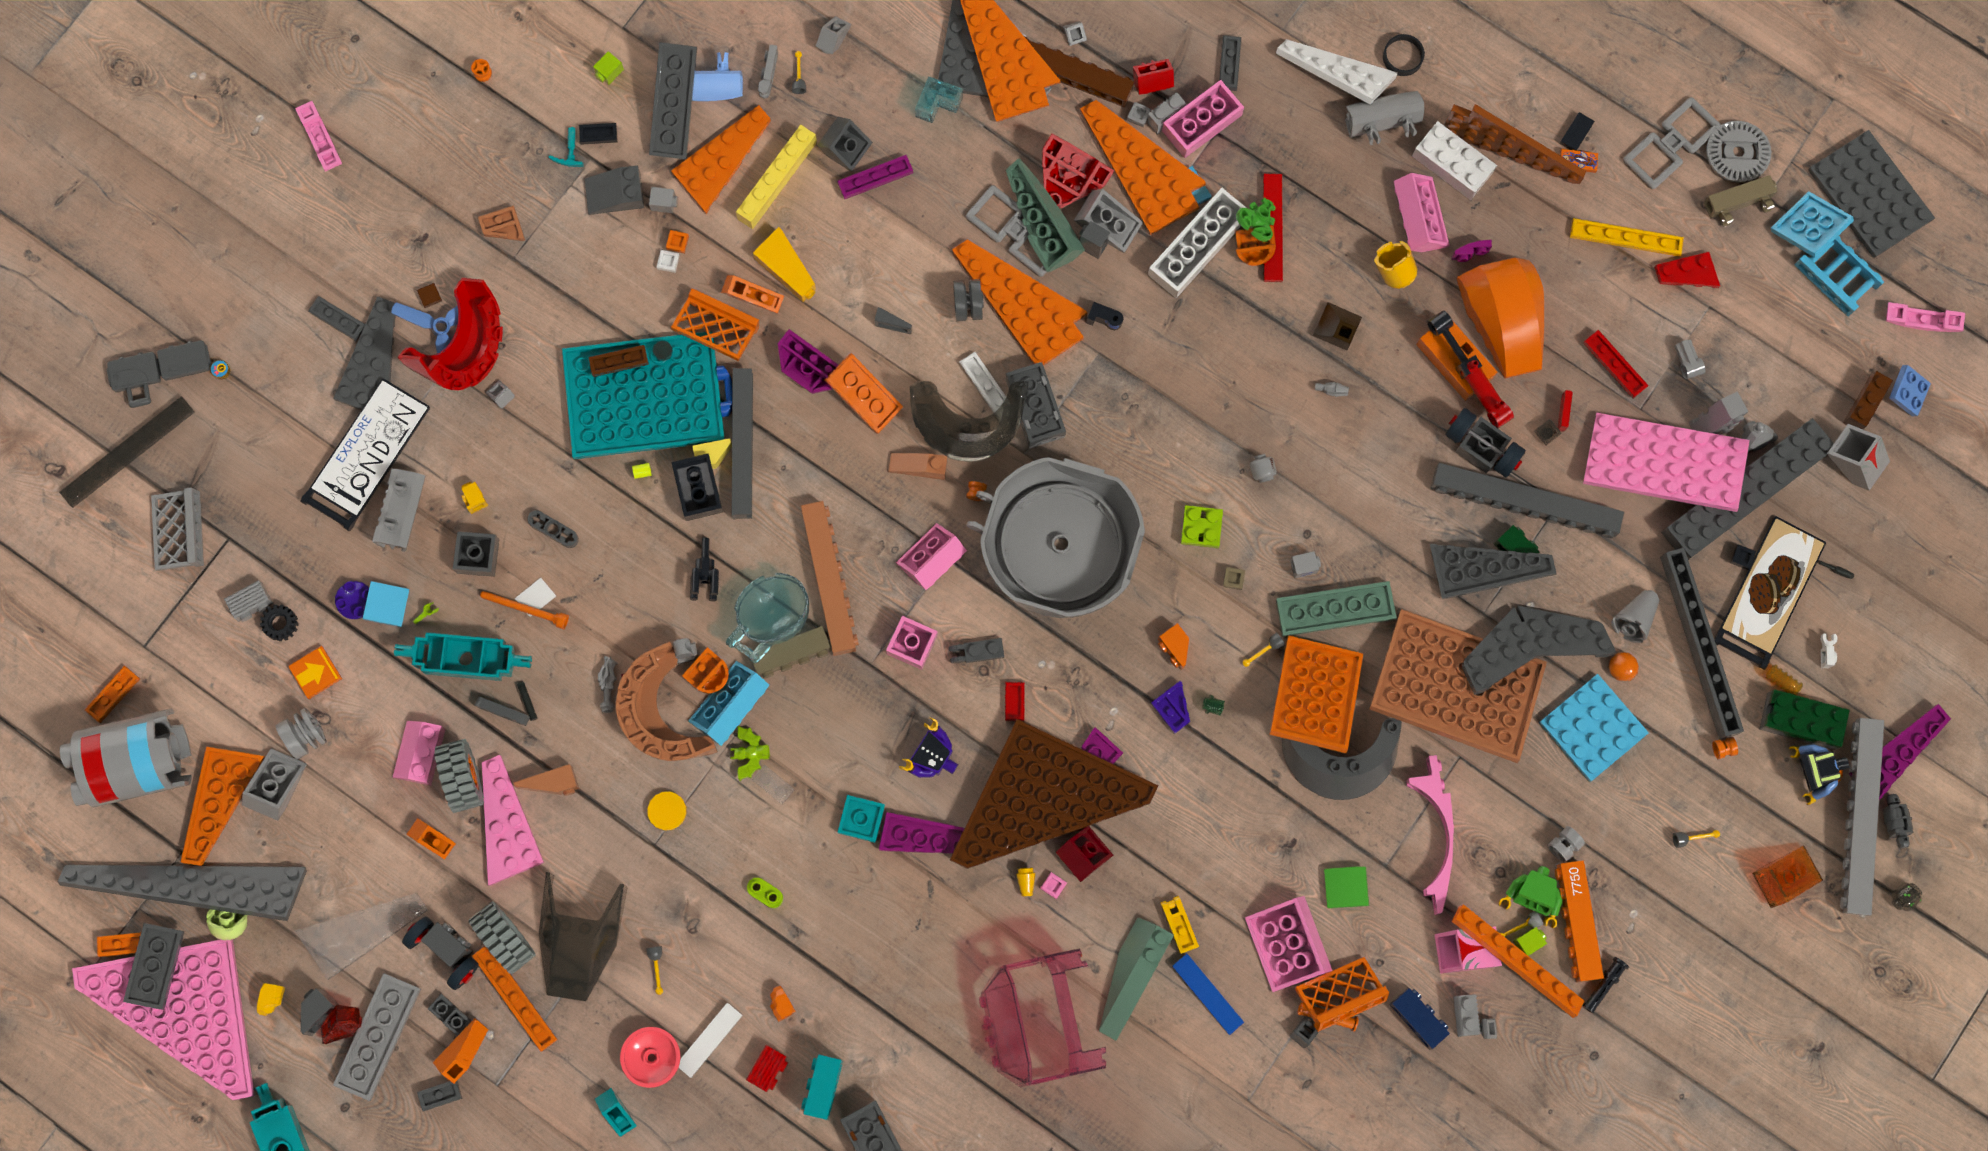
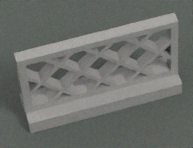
(192, 524)

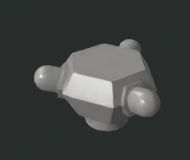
(1758, 434)

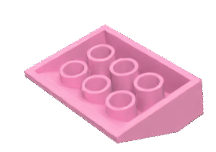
(1288, 943)

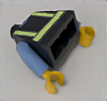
(1819, 770)

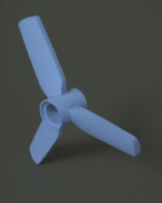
(427, 322)

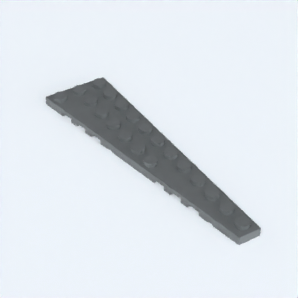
(233, 889)

